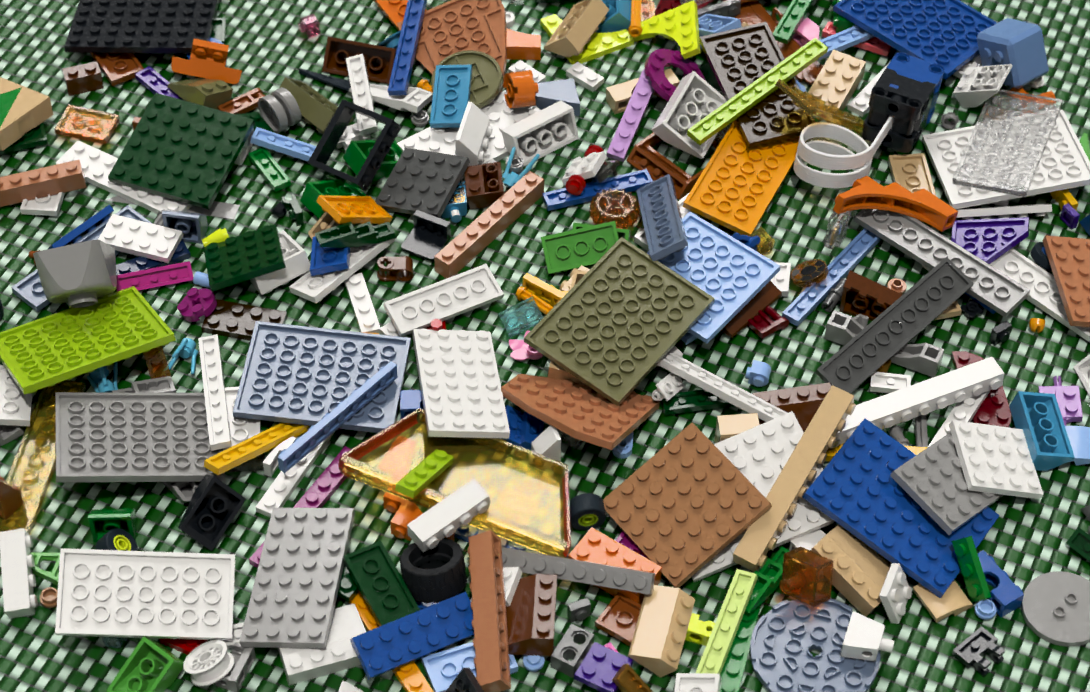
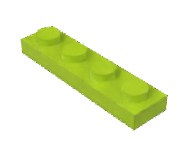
(424, 473)

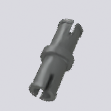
(834, 297)

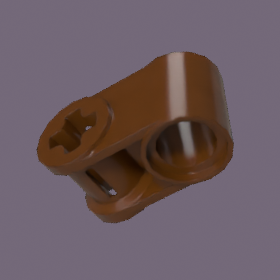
(396, 267)

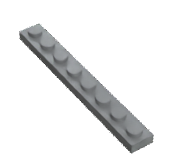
(580, 570)

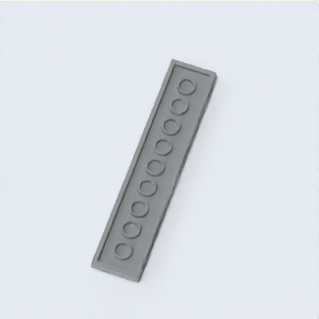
(931, 247)

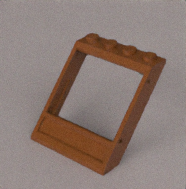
(646, 157)

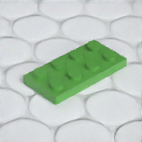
(578, 247)

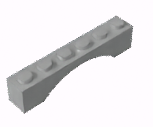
(917, 357)

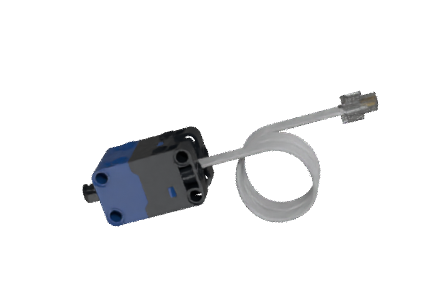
(898, 114)

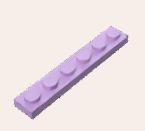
(631, 119)

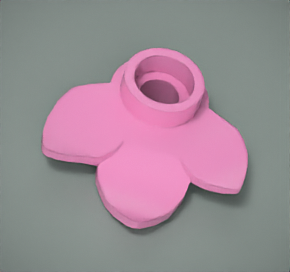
(522, 350)

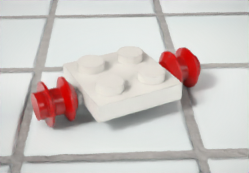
(583, 169)

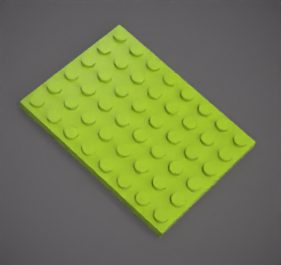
(82, 340)

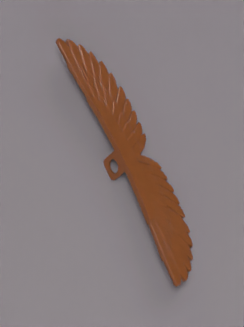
(754, 13)

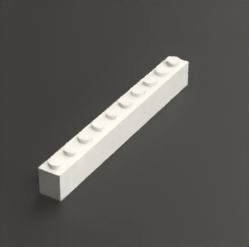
(925, 397)

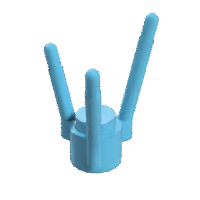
(511, 179)
(185, 350)
(106, 385)

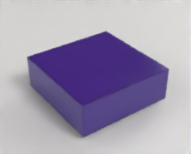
(1069, 216)

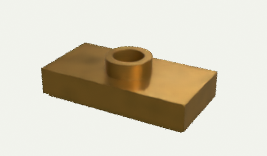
(629, 680)

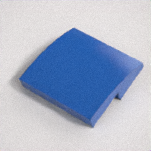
(523, 427)

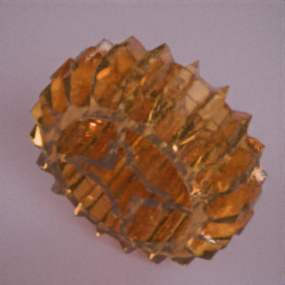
(614, 205)

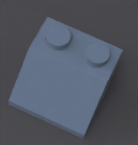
(191, 224)

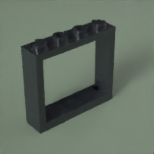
(333, 134)

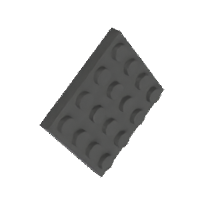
(422, 182)

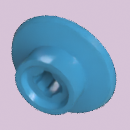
(391, 41)

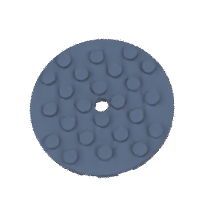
(783, 644)

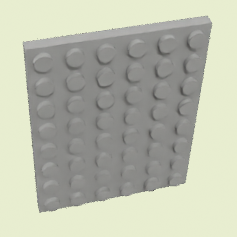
(132, 437)

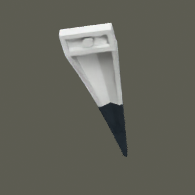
(412, 102)

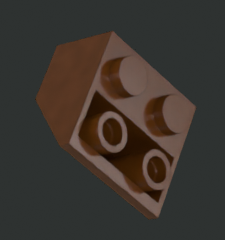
(483, 184)

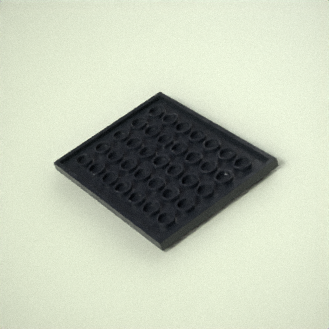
(140, 26)

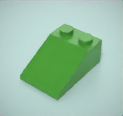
(147, 669)

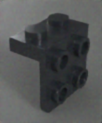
(427, 236)

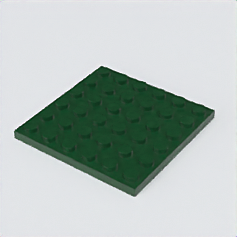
(181, 151)

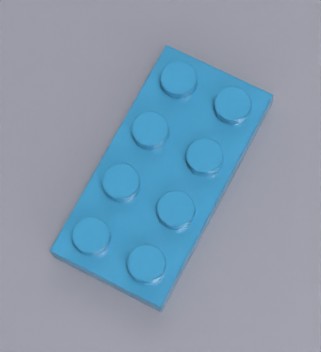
(450, 95)

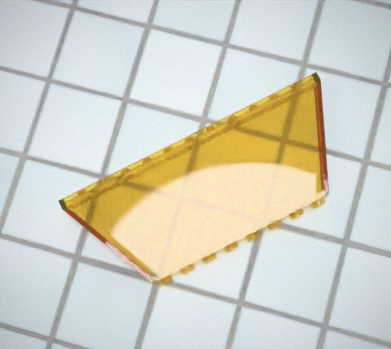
(524, 487)

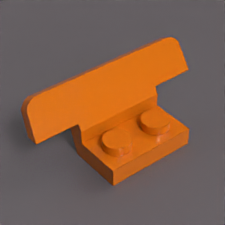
(207, 62)

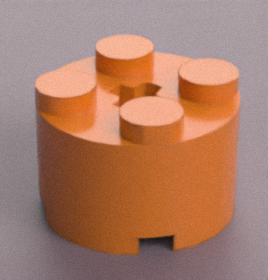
(520, 89)

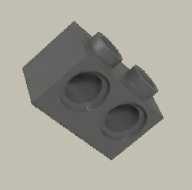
(569, 649)

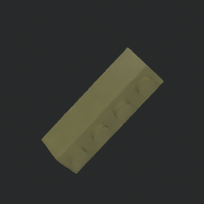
(313, 105)

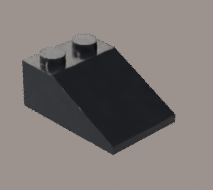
(210, 511)

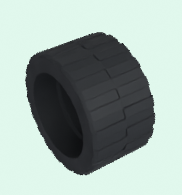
(434, 573)

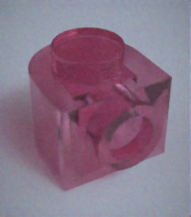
(309, 25)

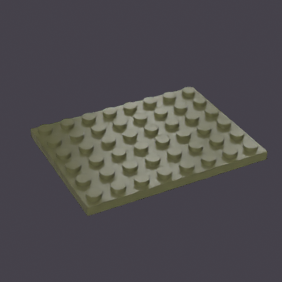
(619, 321)

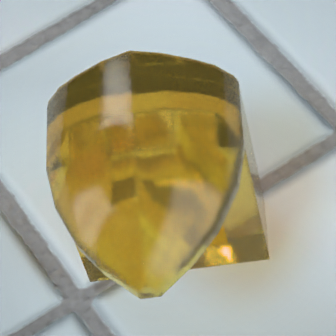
(766, 244)

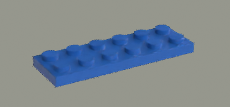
(414, 635)

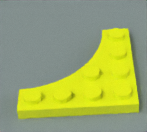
(677, 25)
(598, 46)

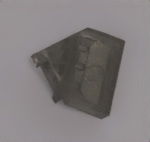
(607, 168)

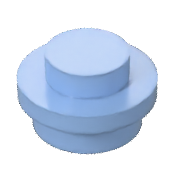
(985, 609)
(533, 663)

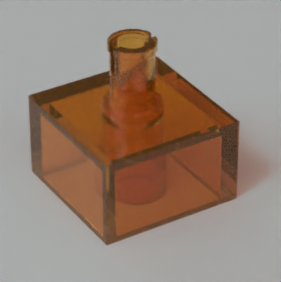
(807, 576)

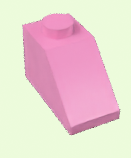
(806, 32)

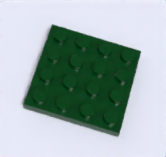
(244, 257)

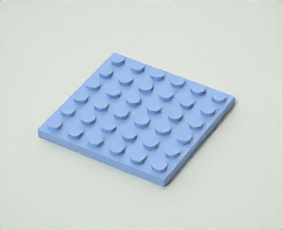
(720, 268)

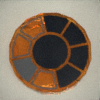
(809, 272)

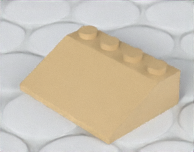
(856, 568)

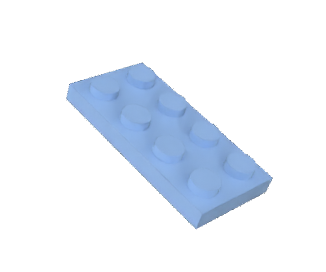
(446, 665)

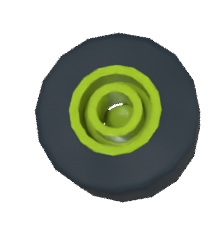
(587, 511)

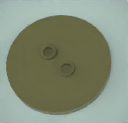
(486, 75)

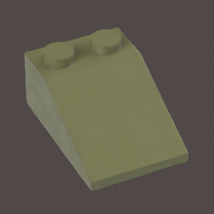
(203, 91)

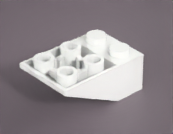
(980, 84)

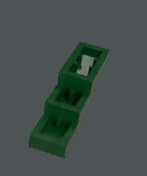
(360, 235)

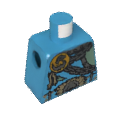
(457, 205)

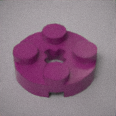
(197, 303)

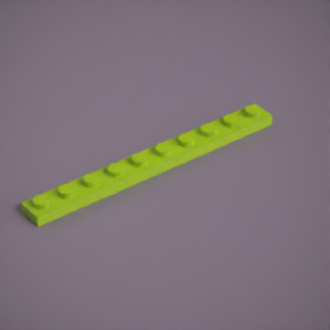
(756, 91)

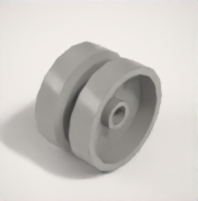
(279, 110)

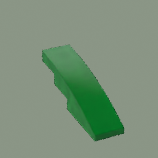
(768, 580)

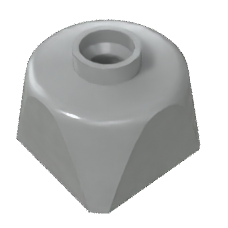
(77, 272)

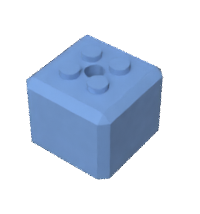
(1014, 44)

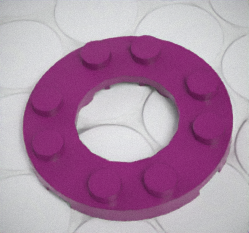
(655, 70)

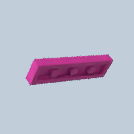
(155, 276)

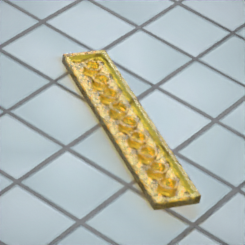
(36, 458)

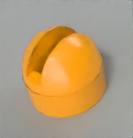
(1037, 323)

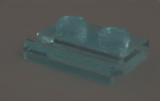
(520, 316)

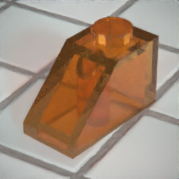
(157, 363)

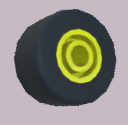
(117, 540)

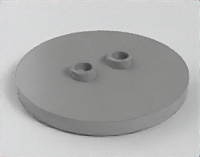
(1058, 608)

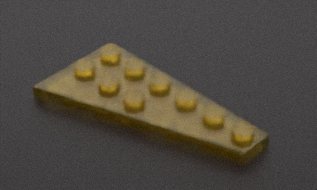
(816, 107)

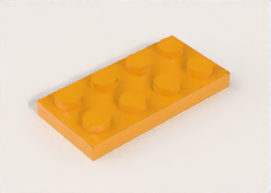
(354, 209)

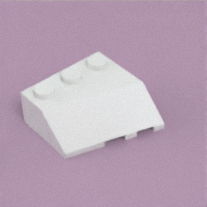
(295, 262)

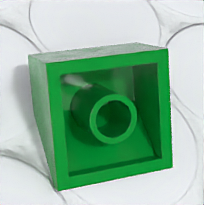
(106, 519)

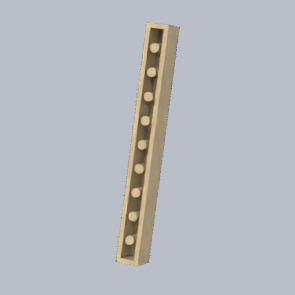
(794, 478)

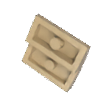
(952, 601)

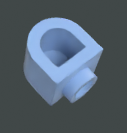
(758, 373)

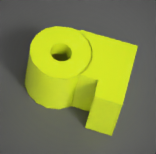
(698, 630)

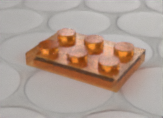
(87, 124)

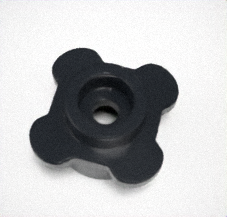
(971, 309)

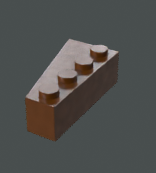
(865, 296)

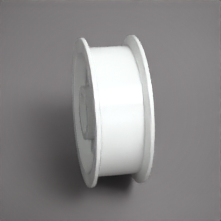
(208, 663)

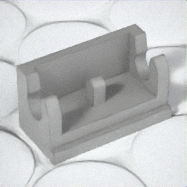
(244, 659)

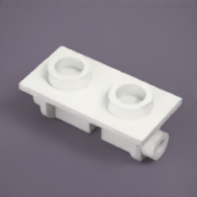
(667, 387)

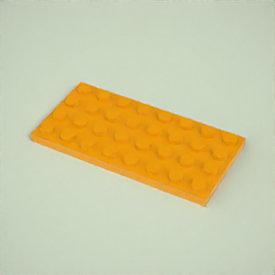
(741, 181)

